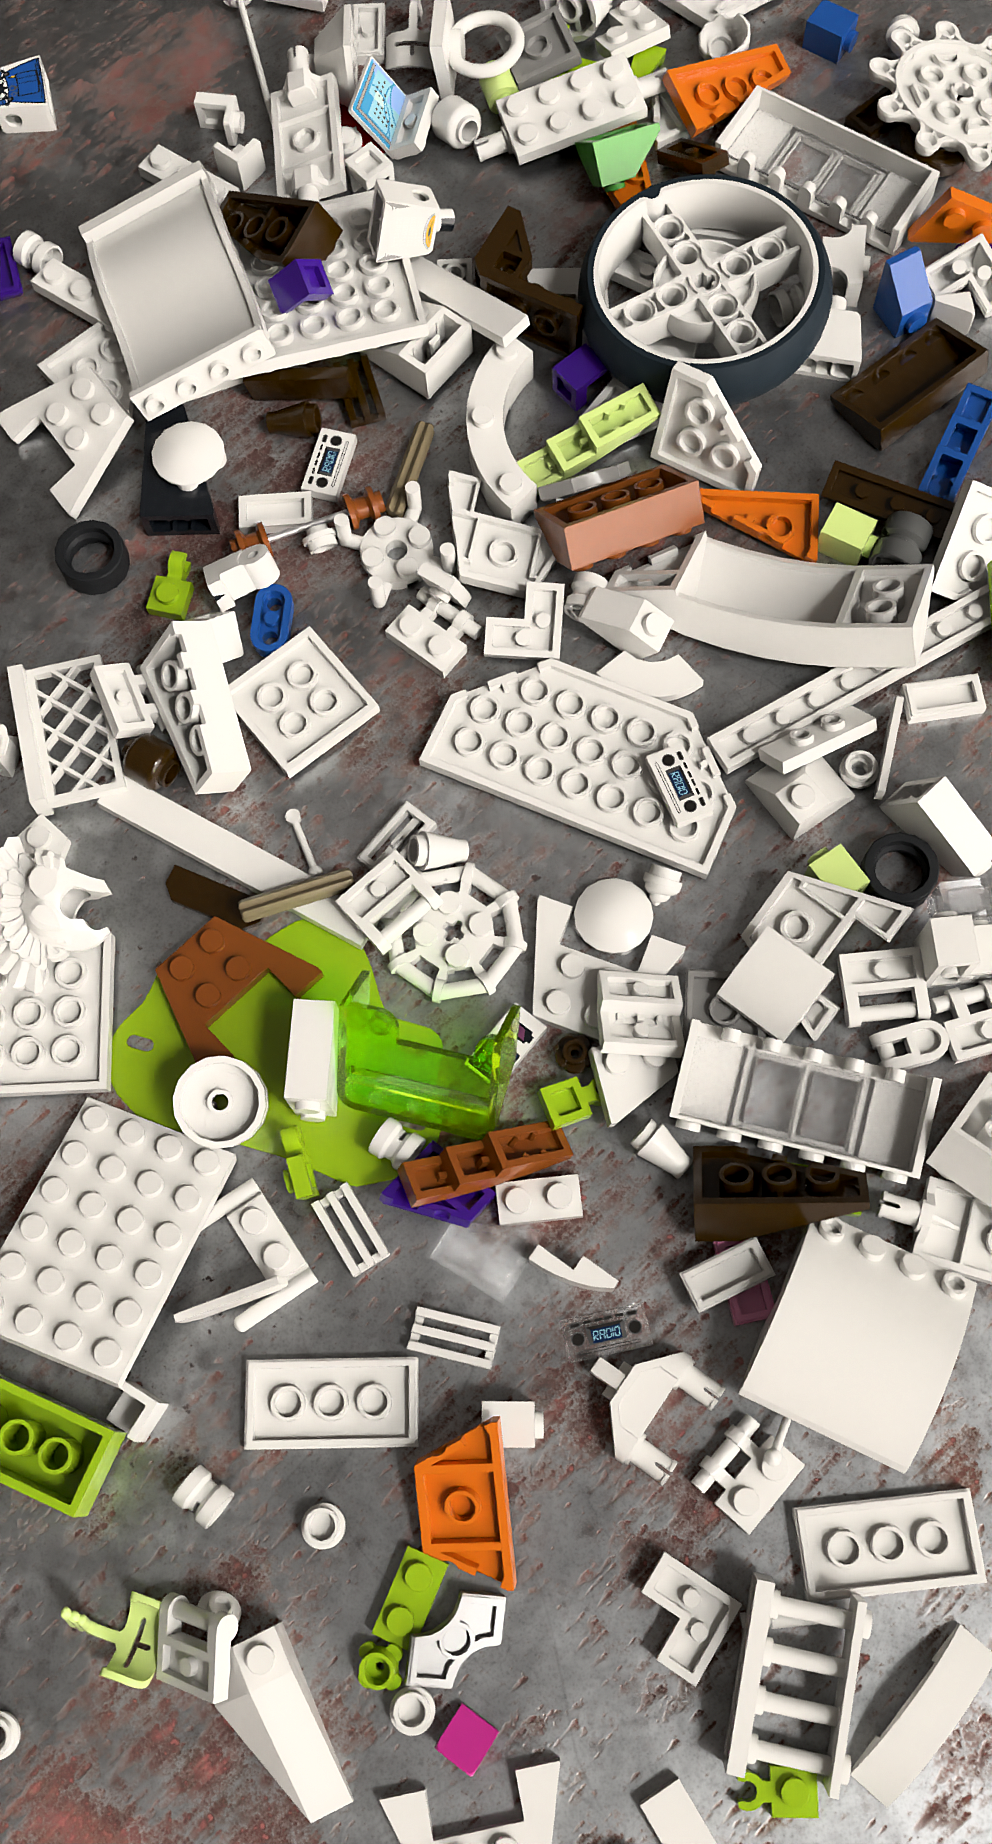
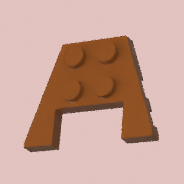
(217, 971)

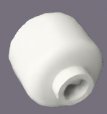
(456, 122)

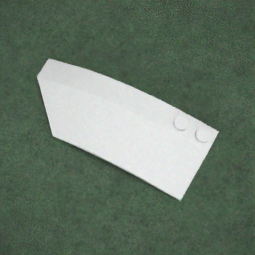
(787, 605)

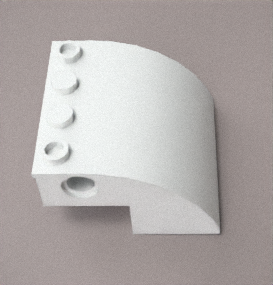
(860, 1342)

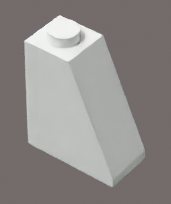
(943, 820)

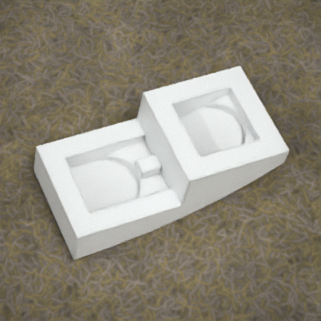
(585, 1274)

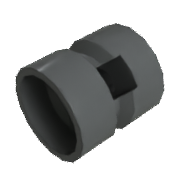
(902, 540)

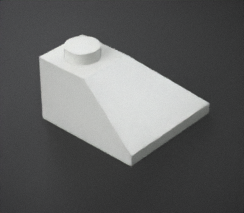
(337, 54)
(801, 796)

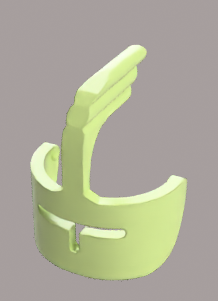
(144, 1662)

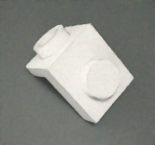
(220, 113)

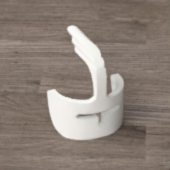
(400, 56)

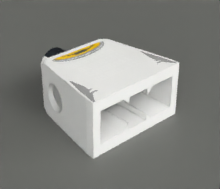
(405, 220)

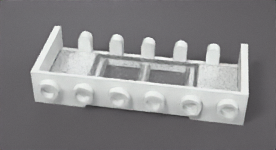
(827, 168)
(804, 1101)

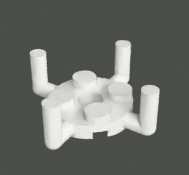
(390, 533)

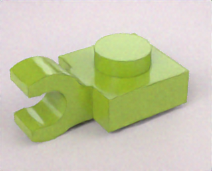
(172, 594)

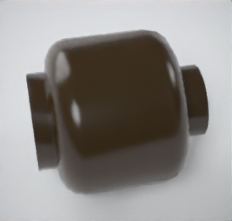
(150, 761)

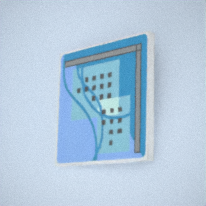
(377, 104)

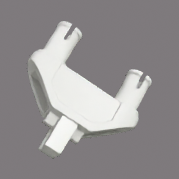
(637, 1396)

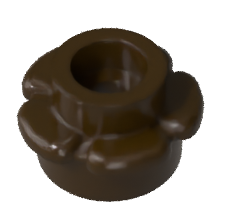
(563, 1055)

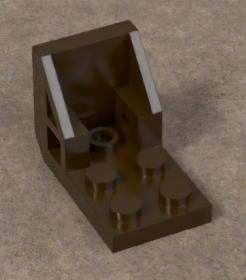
(503, 272)

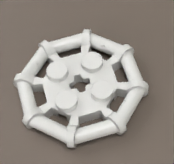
(458, 954)

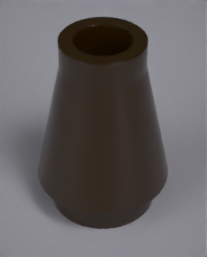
(297, 420)

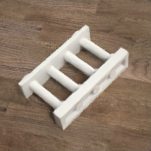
(752, 1698)

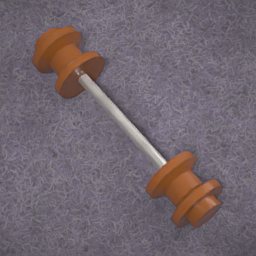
(356, 509)

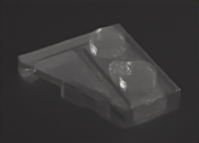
(487, 1255)

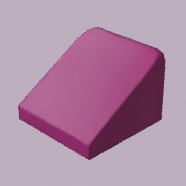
(466, 1739)

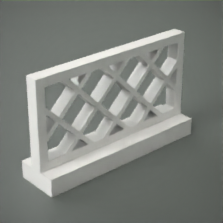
(36, 746)

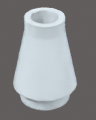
(435, 850)
(661, 1149)

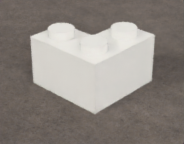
(955, 949)

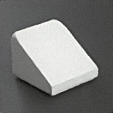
(954, 309)

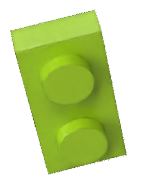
(410, 1597)

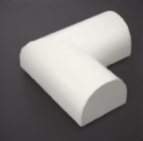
(965, 266)

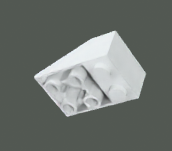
(430, 359)

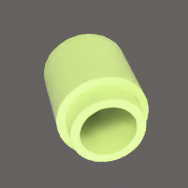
(497, 88)

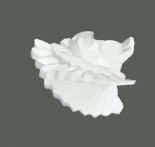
(40, 912)

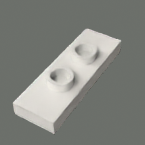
(817, 739)

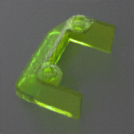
(418, 1080)

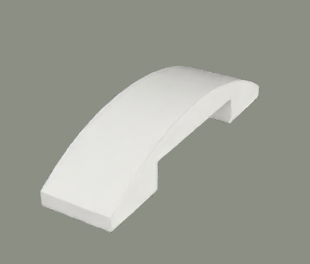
(925, 1718)

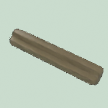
(410, 468)
(296, 895)

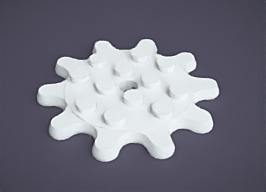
(927, 88)

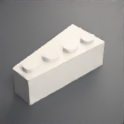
(197, 706)

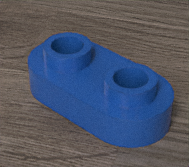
(271, 623)

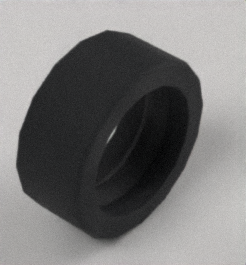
(78, 537)
(914, 848)

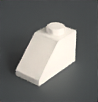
(626, 621)

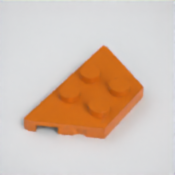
(467, 1504)

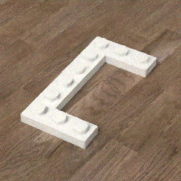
(79, 292)

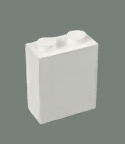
(313, 1060)

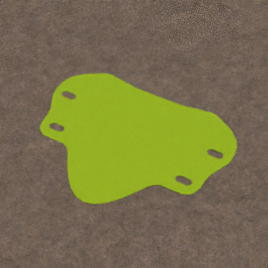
(259, 1034)

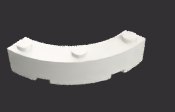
(491, 395)

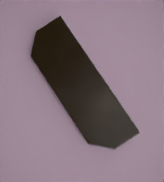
(207, 897)

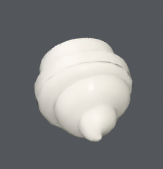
(661, 883)

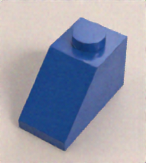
(904, 293)

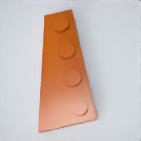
(720, 86)

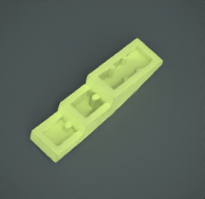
(592, 438)

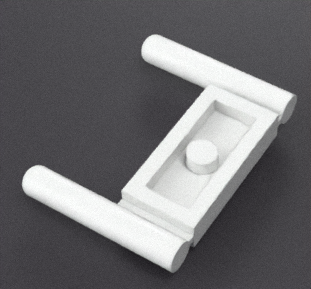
(268, 1246)

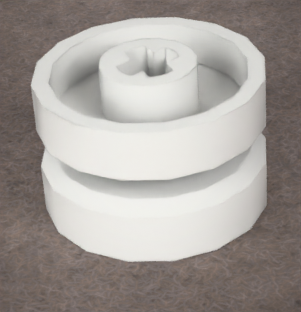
(198, 1112)

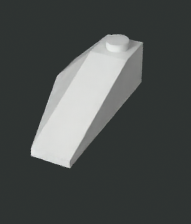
(281, 1723)

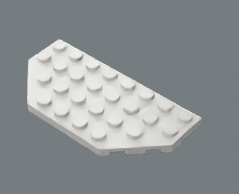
(579, 756)

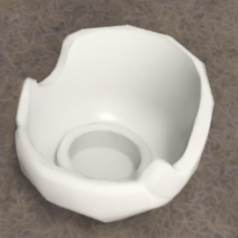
(724, 36)

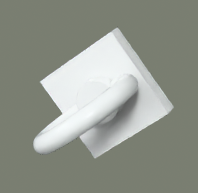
(449, 48)

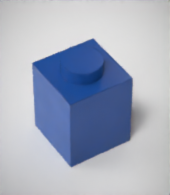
(830, 31)

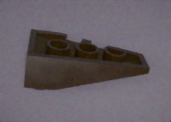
(280, 227)
(755, 1196)

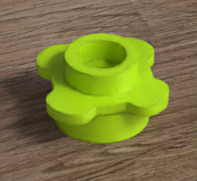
(375, 1678)

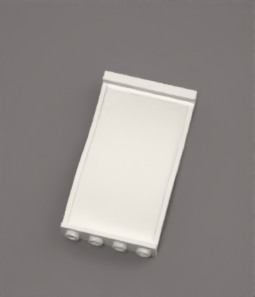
(175, 291)

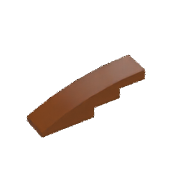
(483, 1163)

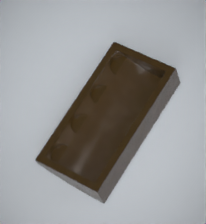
(910, 383)

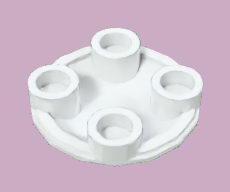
(188, 454)
(613, 916)

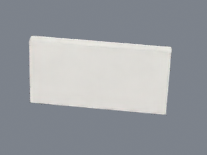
(332, 1403)
(888, 1545)

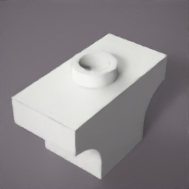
(848, 263)

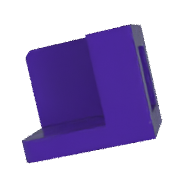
(300, 282)
(574, 374)

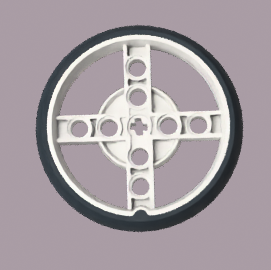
(706, 285)

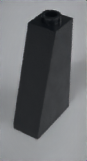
(163, 505)

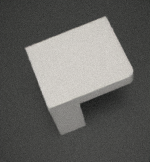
(242, 164)
(367, 166)
(225, 632)
(137, 1411)

